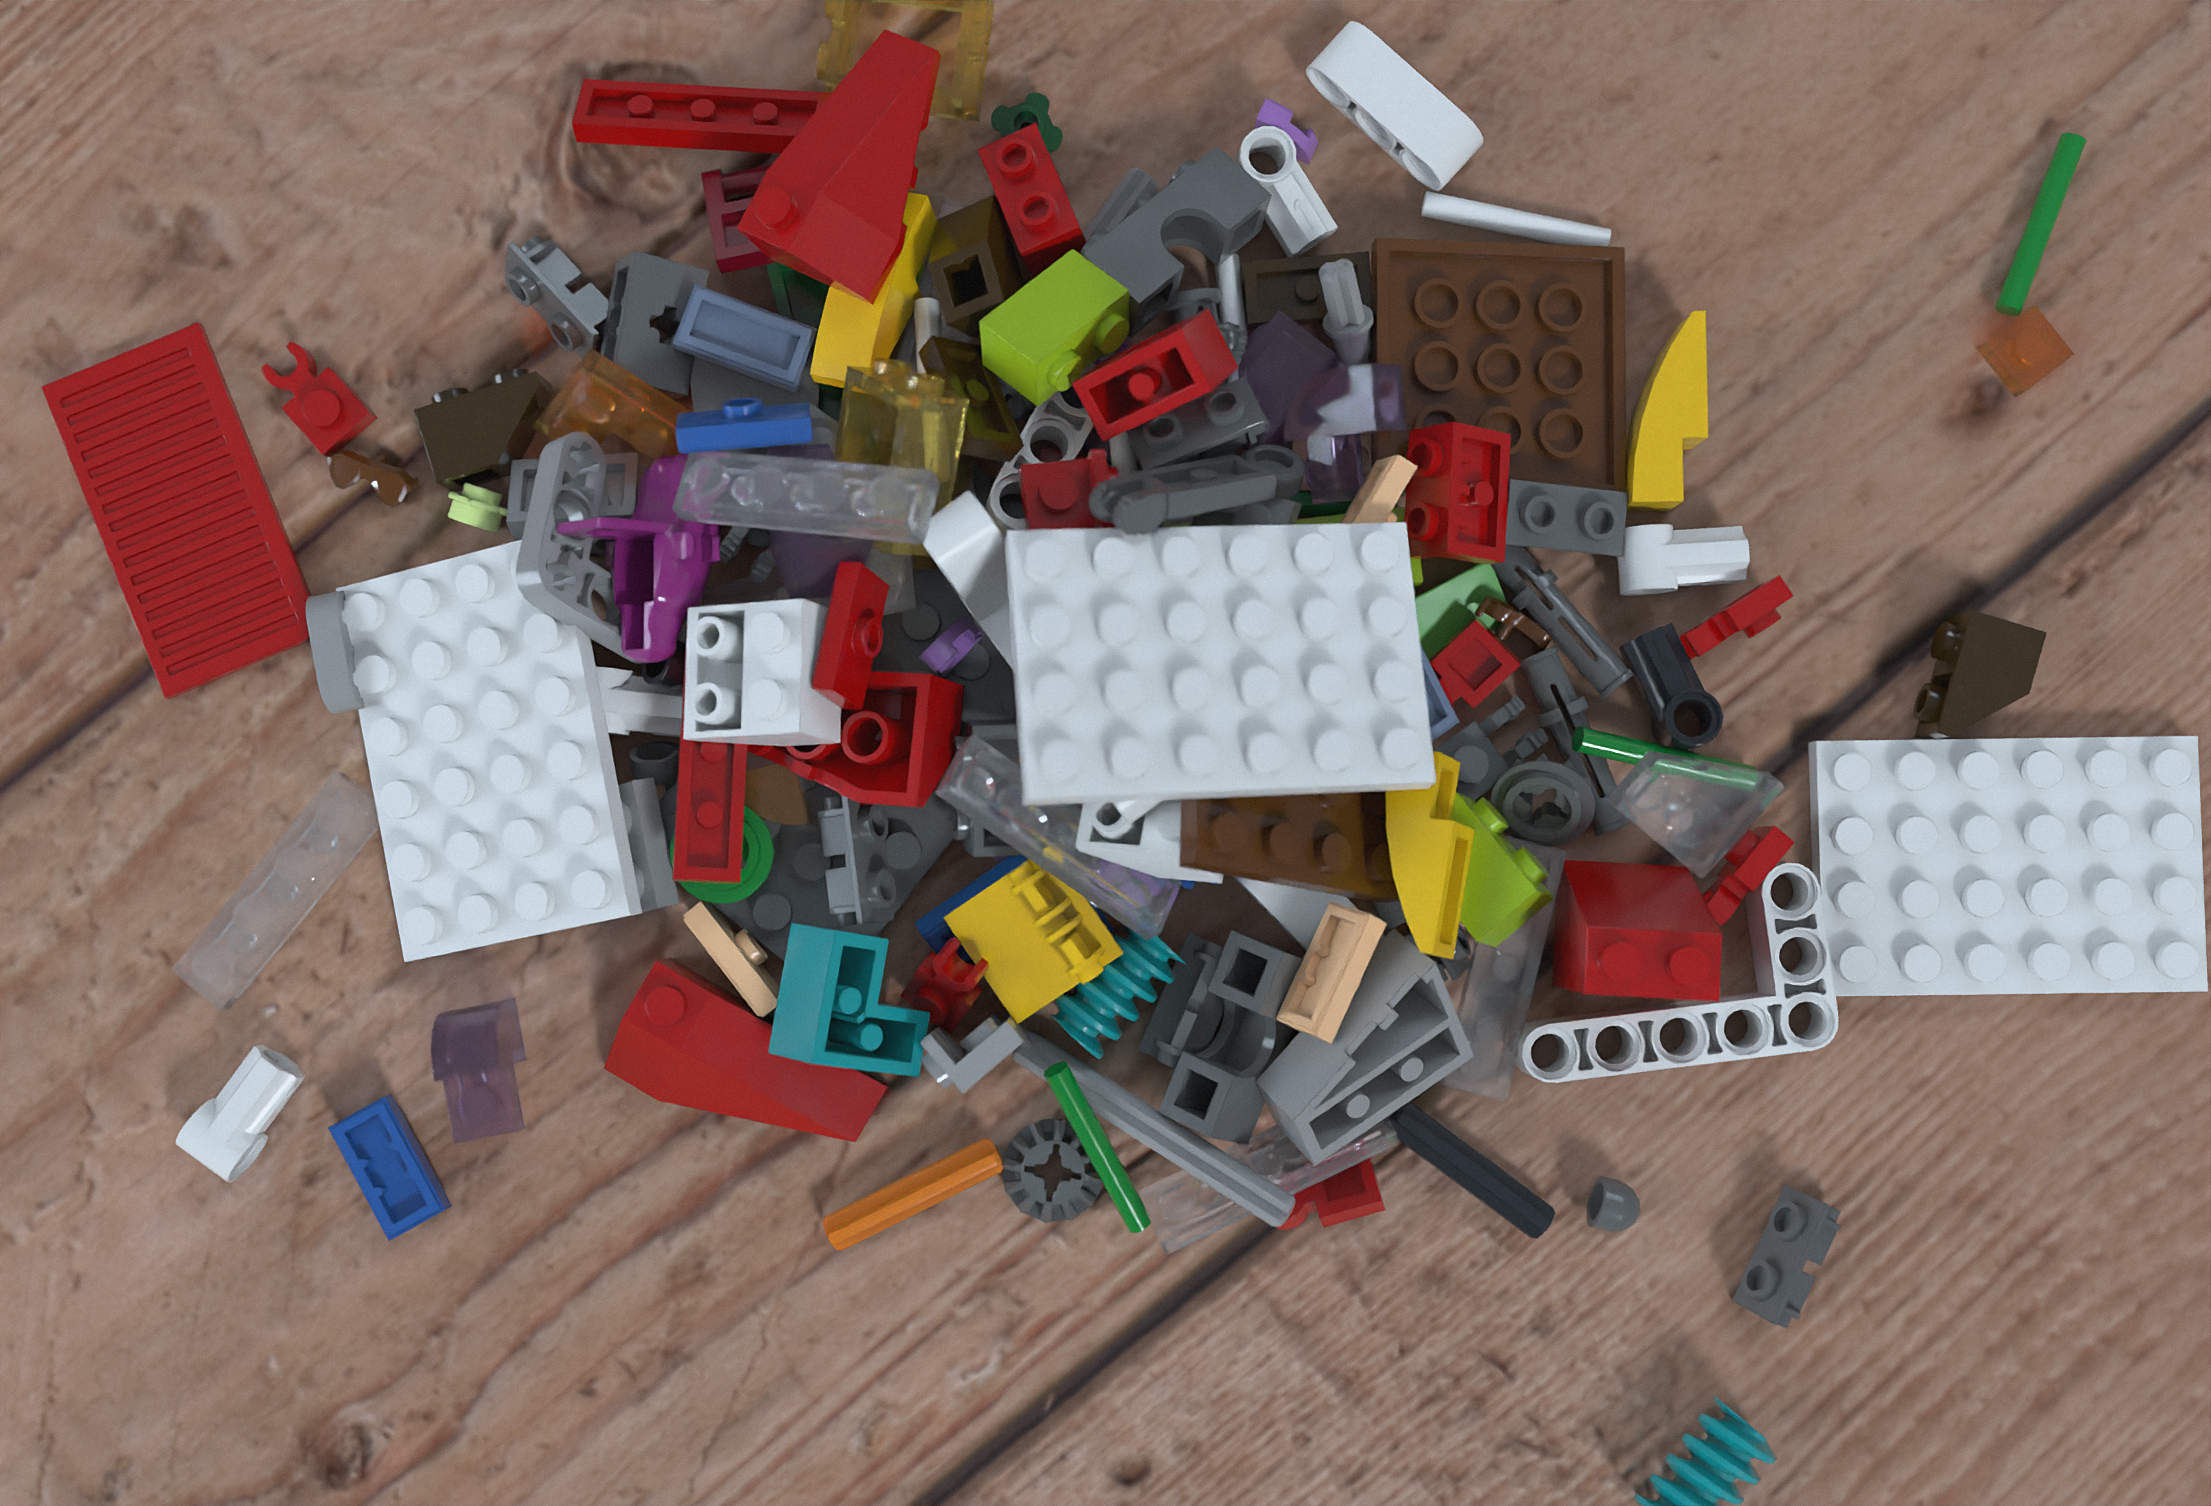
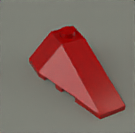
(845, 179)
(888, 749)
(710, 1053)

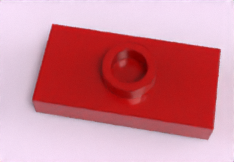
(850, 635)

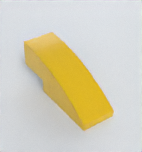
(858, 332)
(1668, 419)
(1430, 858)

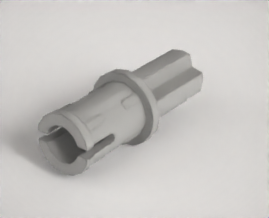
(1347, 318)

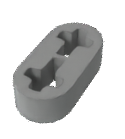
(332, 652)

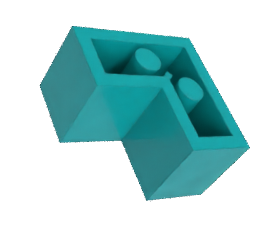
(832, 1008)

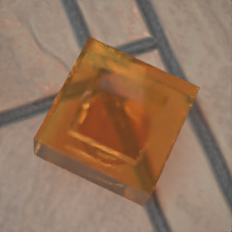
(2025, 351)

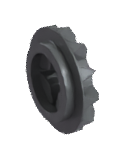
(1552, 822)
(1028, 1189)

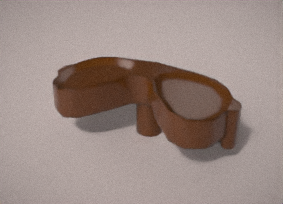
(388, 482)
(1513, 618)

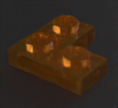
(607, 400)

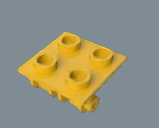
(1034, 936)

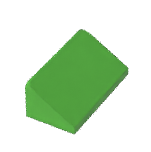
(1452, 605)

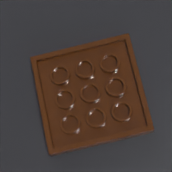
(1509, 345)
(1293, 840)

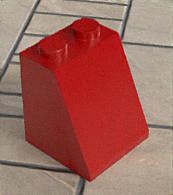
(1635, 932)

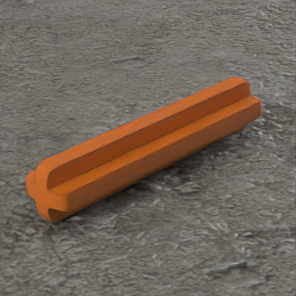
(913, 1194)

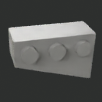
(1386, 1052)

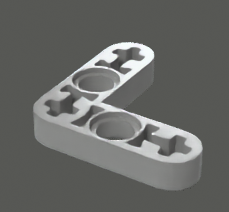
(572, 571)

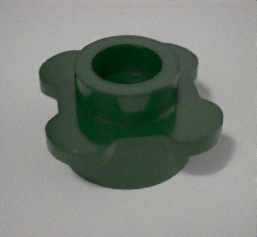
(1031, 111)

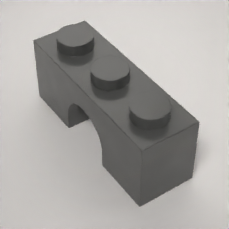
(1203, 207)
(1218, 1087)

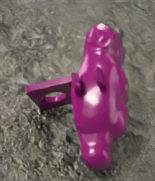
(655, 562)

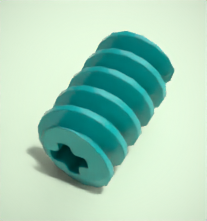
(1111, 992)
(1713, 1463)

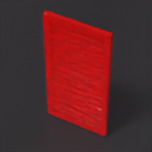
(182, 509)

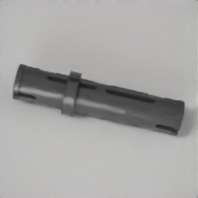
(1547, 669)
(1608, 670)

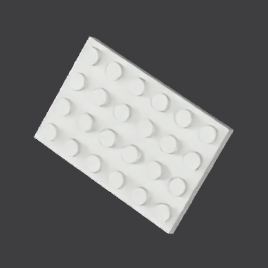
(1216, 662)
(486, 758)
(2010, 865)

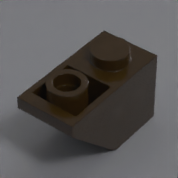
(973, 264)
(483, 430)
(1977, 671)

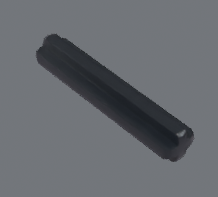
(1472, 1170)

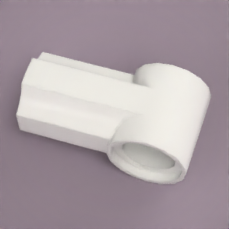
(1295, 209)
(1662, 558)
(638, 706)
(231, 1128)

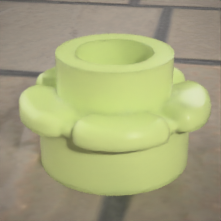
(477, 507)

